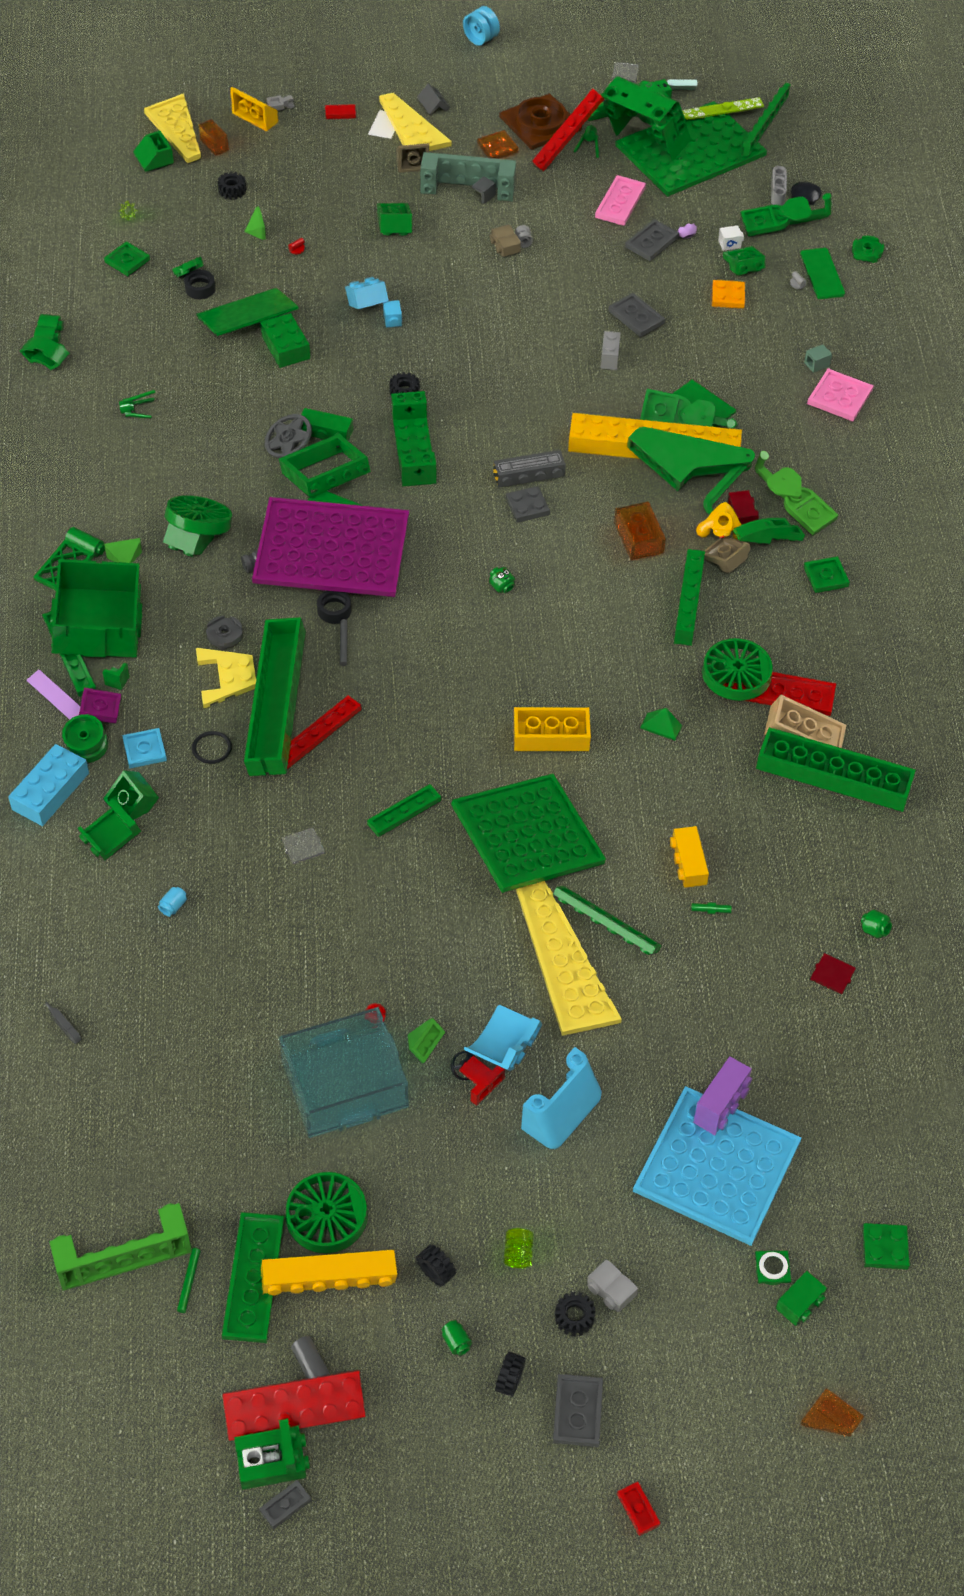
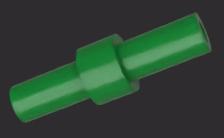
(711, 908)

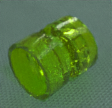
(518, 1248)

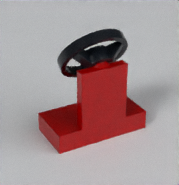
(484, 1078)

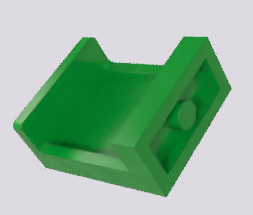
(109, 831)

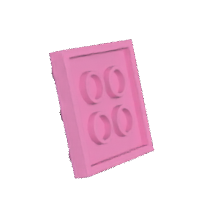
(840, 394)

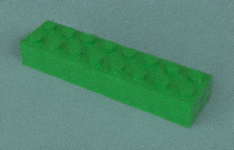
(835, 769)

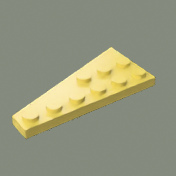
(176, 125)
(410, 125)

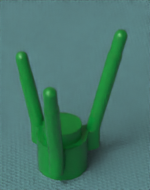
(589, 135)
(127, 405)

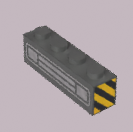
(529, 468)

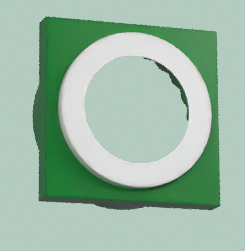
(772, 1279)

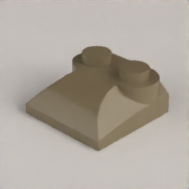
(727, 553)

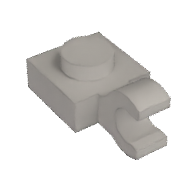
(278, 102)

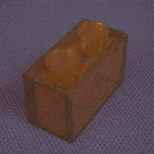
(213, 137)

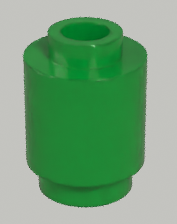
(456, 1338)

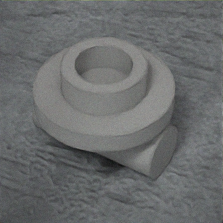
(797, 281)

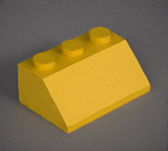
(253, 110)

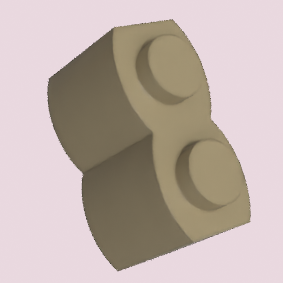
(505, 240)

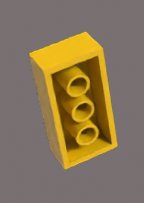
(551, 729)

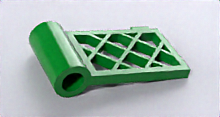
(76, 540)

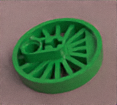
(198, 515)
(733, 670)
(337, 1211)

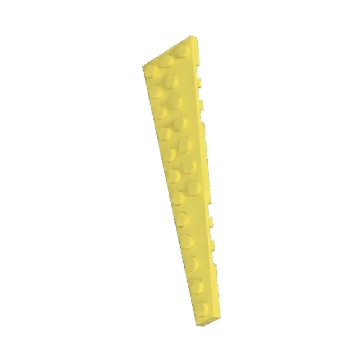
(569, 978)

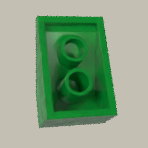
(394, 218)

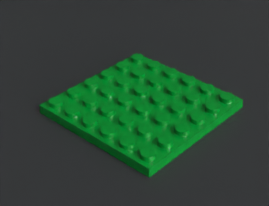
(528, 832)

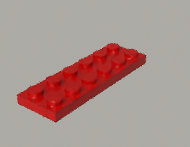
(809, 692)
(301, 1401)

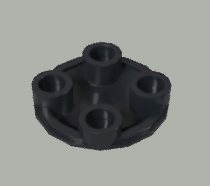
(807, 190)

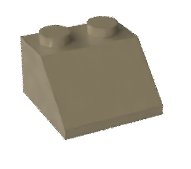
(410, 157)

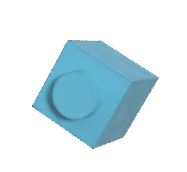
(392, 313)

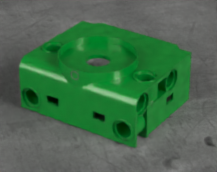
(651, 106)

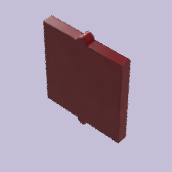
(833, 973)

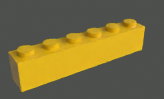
(328, 1272)

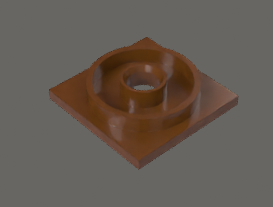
(529, 127)

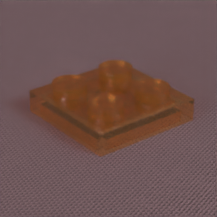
(497, 145)

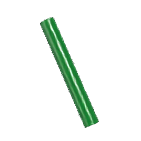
(188, 1281)

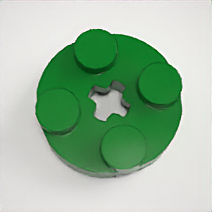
(861, 252)
(184, 268)

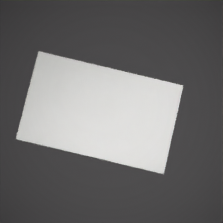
(382, 126)

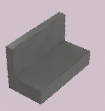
(432, 99)

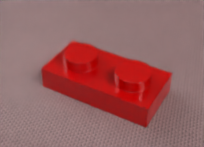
(638, 1508)

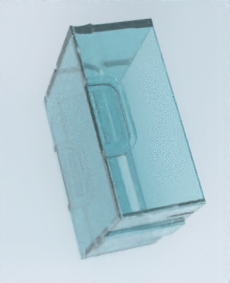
(344, 1072)

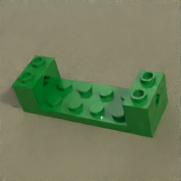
(412, 438)

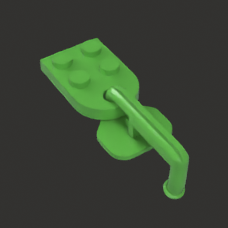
(798, 501)

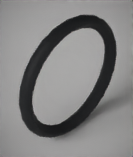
(216, 760)

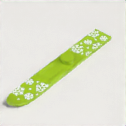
(724, 108)

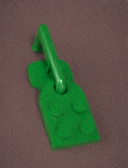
(778, 217)
(669, 407)

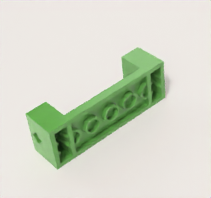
(123, 1258)

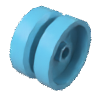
(481, 25)

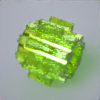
(132, 210)

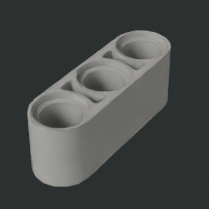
(778, 185)

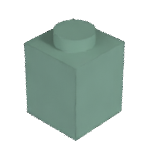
(818, 358)

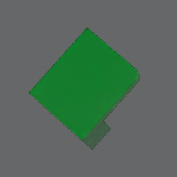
(116, 677)

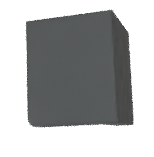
(486, 188)

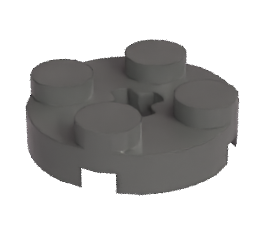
(224, 640)

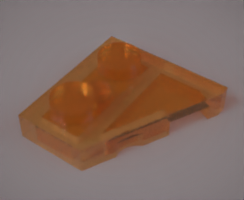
(832, 1415)

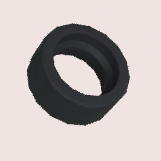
(199, 292)
(334, 617)

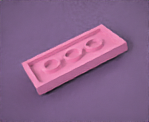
(620, 200)

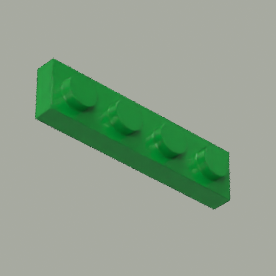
(404, 810)

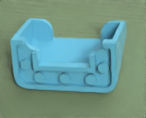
(557, 1118)

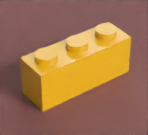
(689, 857)

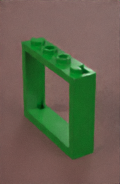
(317, 452)

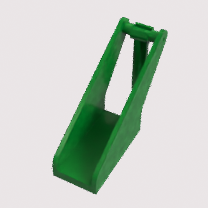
(683, 457)

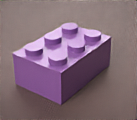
(723, 1096)

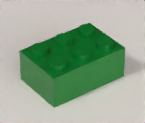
(285, 340)

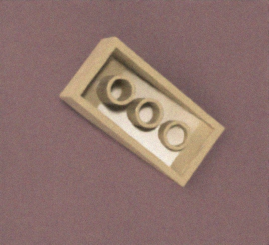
(805, 722)

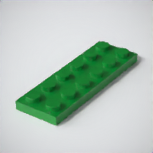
(247, 1307)

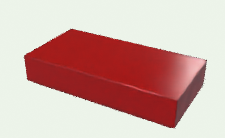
(340, 111)

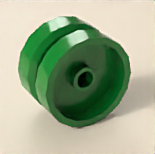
(85, 737)

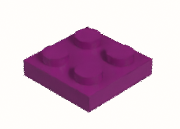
(101, 704)

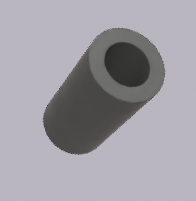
(309, 1357)

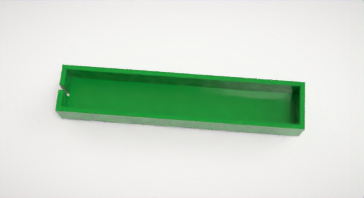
(275, 697)

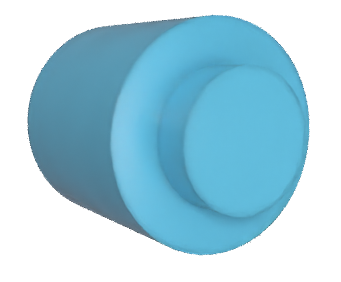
(172, 901)

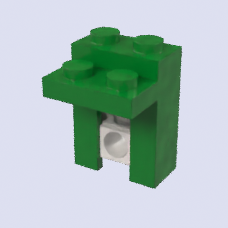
(264, 1446)

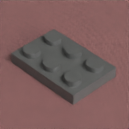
(652, 240)
(636, 314)
(578, 1410)

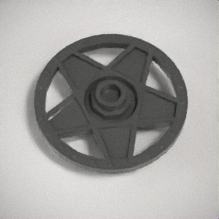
(288, 435)

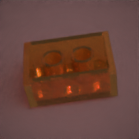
(639, 530)

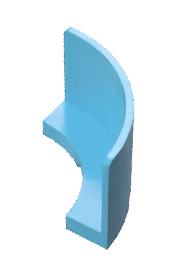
(505, 1038)

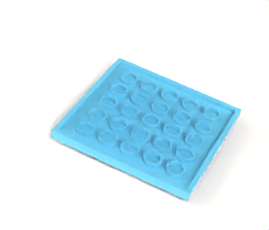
(718, 1177)

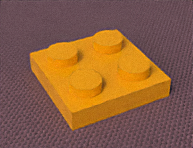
(728, 294)

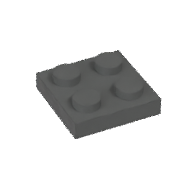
(527, 504)

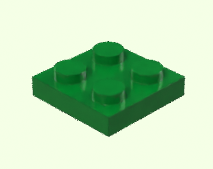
(127, 258)
(826, 574)
(885, 1246)

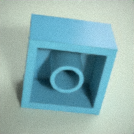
(366, 293)

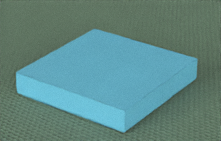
(144, 748)

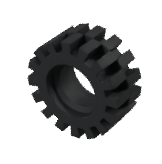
(231, 185)
(404, 380)
(436, 1265)
(579, 1302)
(510, 1374)

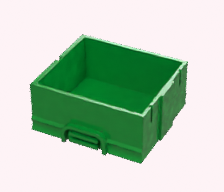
(96, 609)

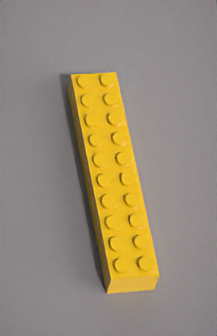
(610, 434)

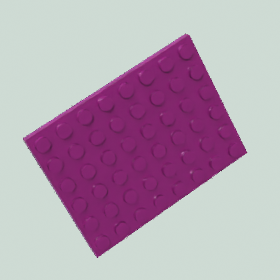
(331, 547)

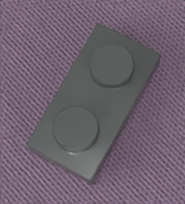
(285, 1504)

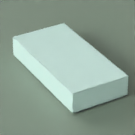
(682, 84)

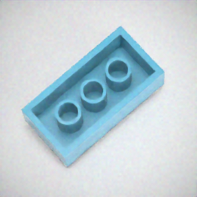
(48, 784)

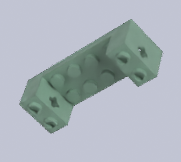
(467, 171)

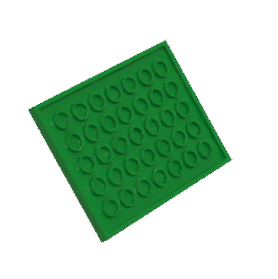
(711, 152)

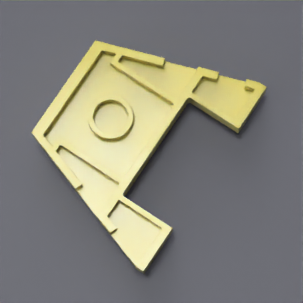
(235, 674)

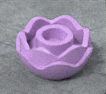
(687, 231)

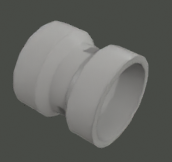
(524, 235)

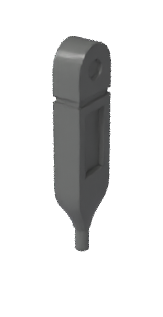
(64, 1024)

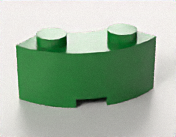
(44, 351)

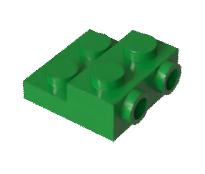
(745, 260)

